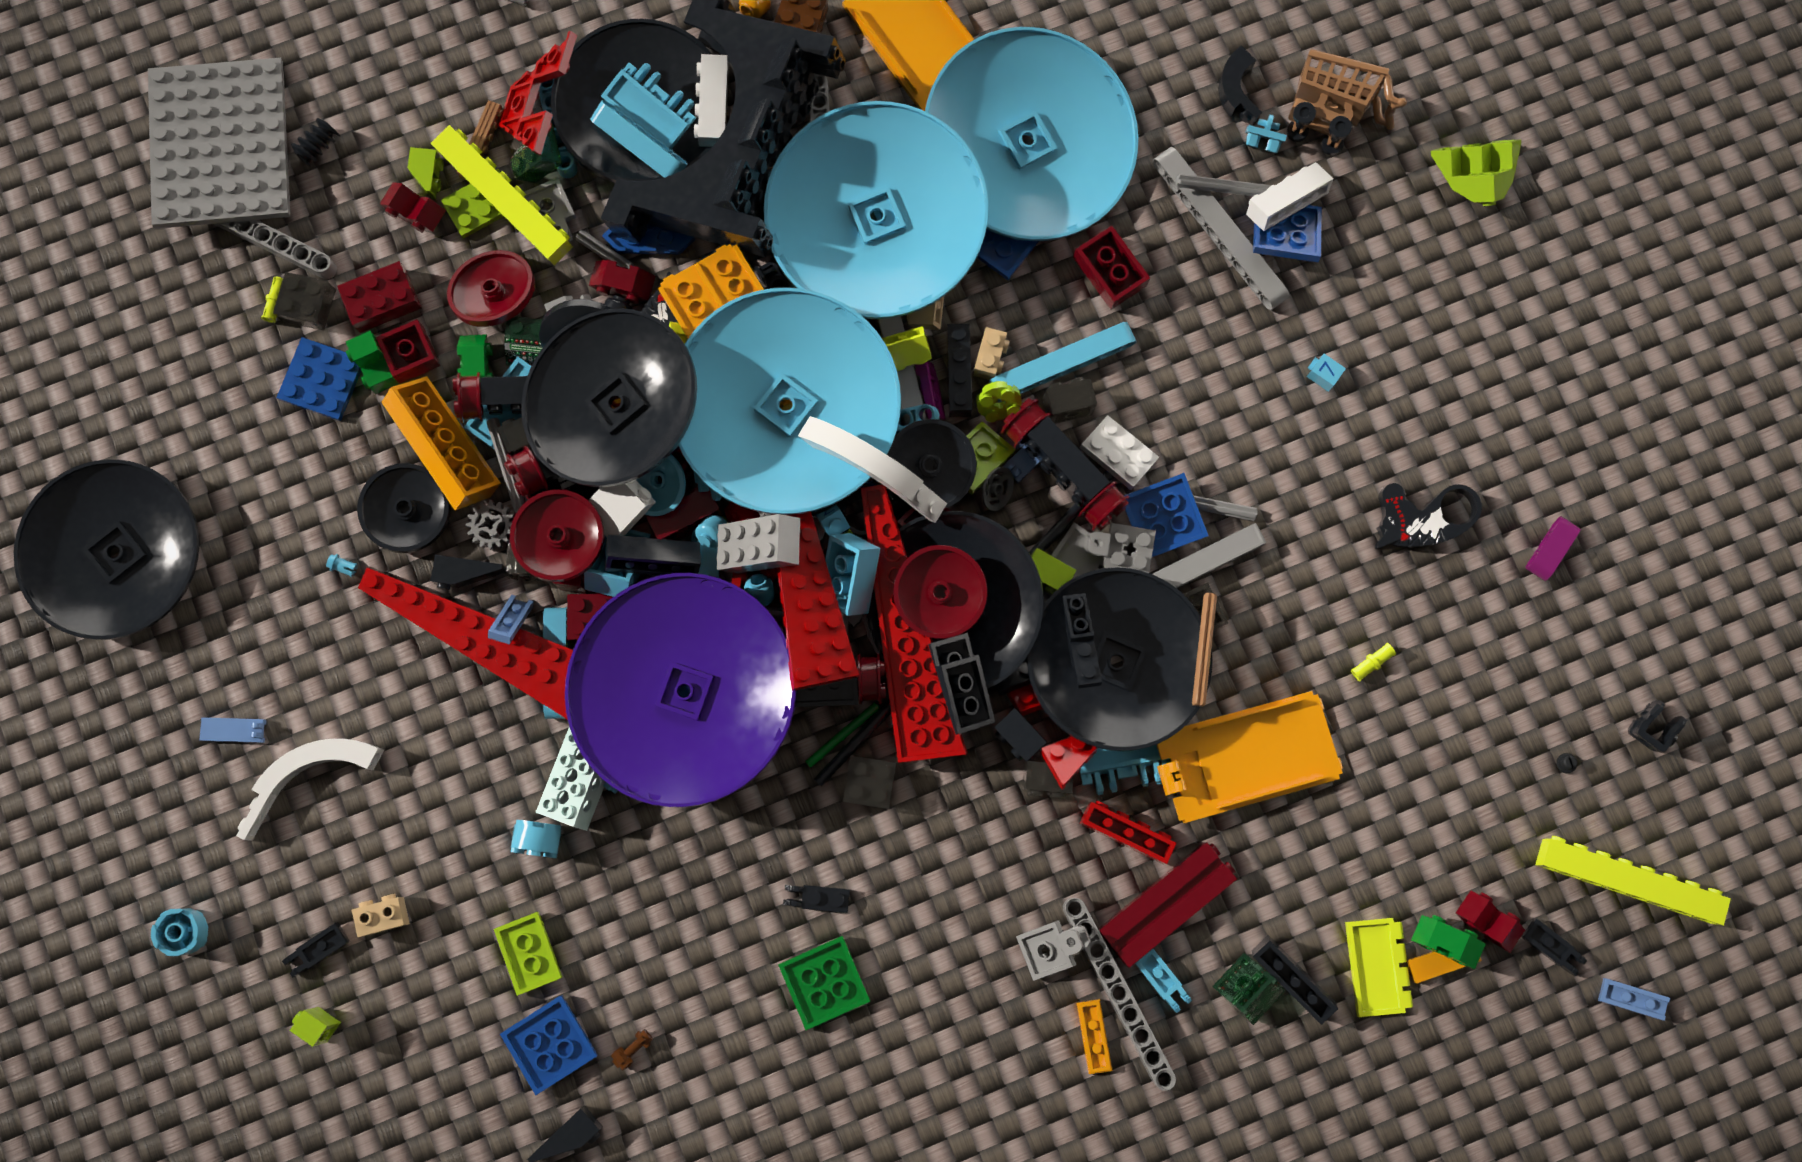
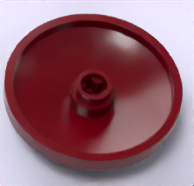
(491, 288)
(557, 535)
(940, 591)

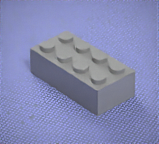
(758, 544)

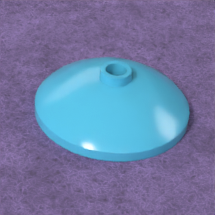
(670, 491)

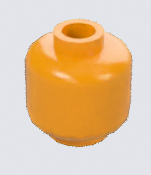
(754, 8)

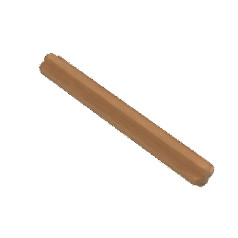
(1204, 649)

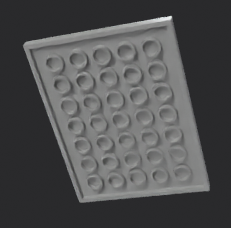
(218, 143)

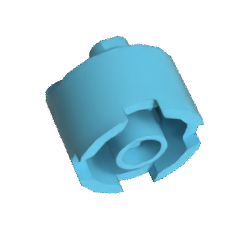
(536, 838)
(193, 932)

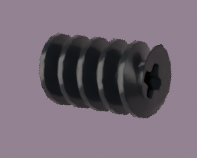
(314, 141)

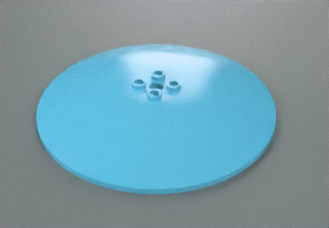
(1069, 106)
(886, 162)
(796, 350)

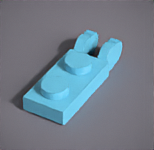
(1162, 978)

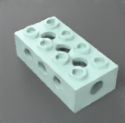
(571, 788)

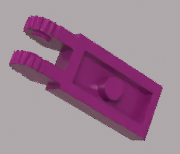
(930, 388)

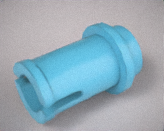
(341, 565)

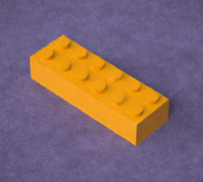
(440, 442)

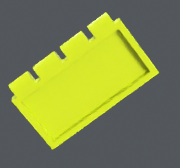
(1376, 967)

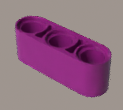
(1552, 548)

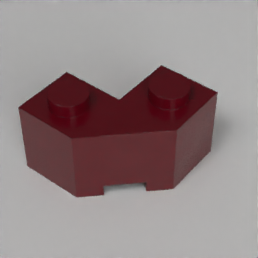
(407, 205)
(630, 282)
(1496, 926)

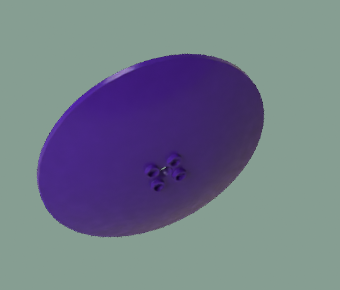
(629, 678)

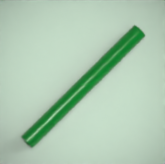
(841, 735)

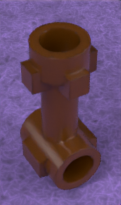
(622, 1057)

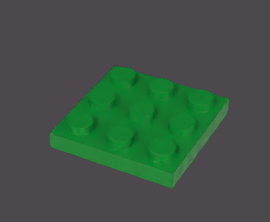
(824, 982)

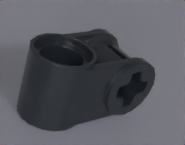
(771, 274)

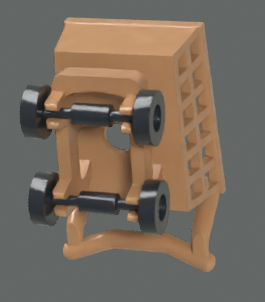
(1321, 88)

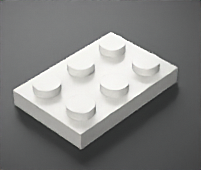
(1119, 452)

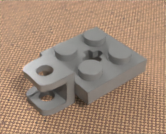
(553, 194)
(1112, 546)
(1061, 944)

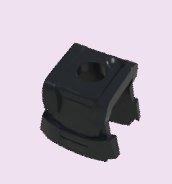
(1669, 735)

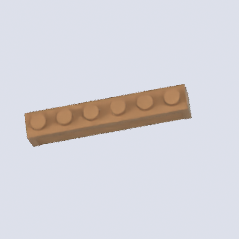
(486, 126)

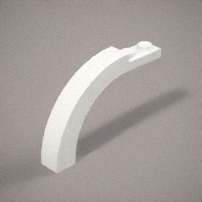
(875, 464)
(293, 763)

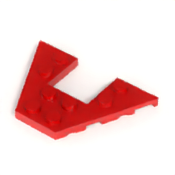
(518, 112)
(1062, 757)

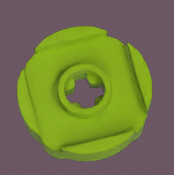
(1000, 390)

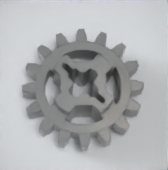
(482, 527)

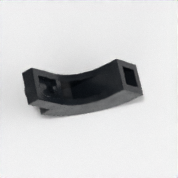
(1230, 89)

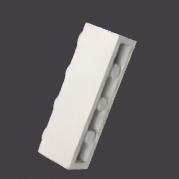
(712, 98)
(1289, 196)

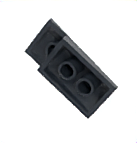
(962, 683)

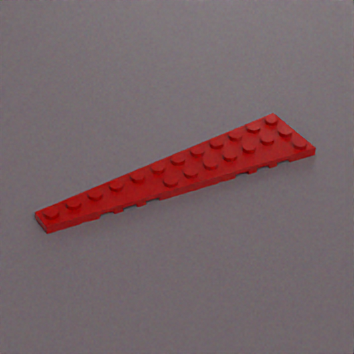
(812, 617)
(527, 662)
(915, 694)

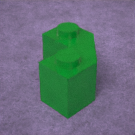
(474, 355)
(368, 356)
(1448, 941)

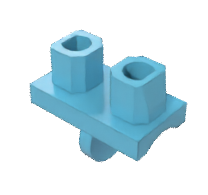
(1274, 139)

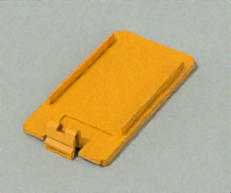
(911, 39)
(708, 286)
(1249, 757)

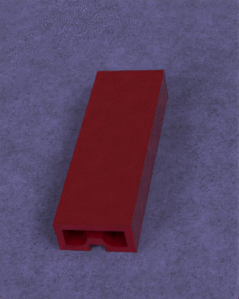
(1167, 903)

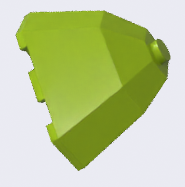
(1480, 171)

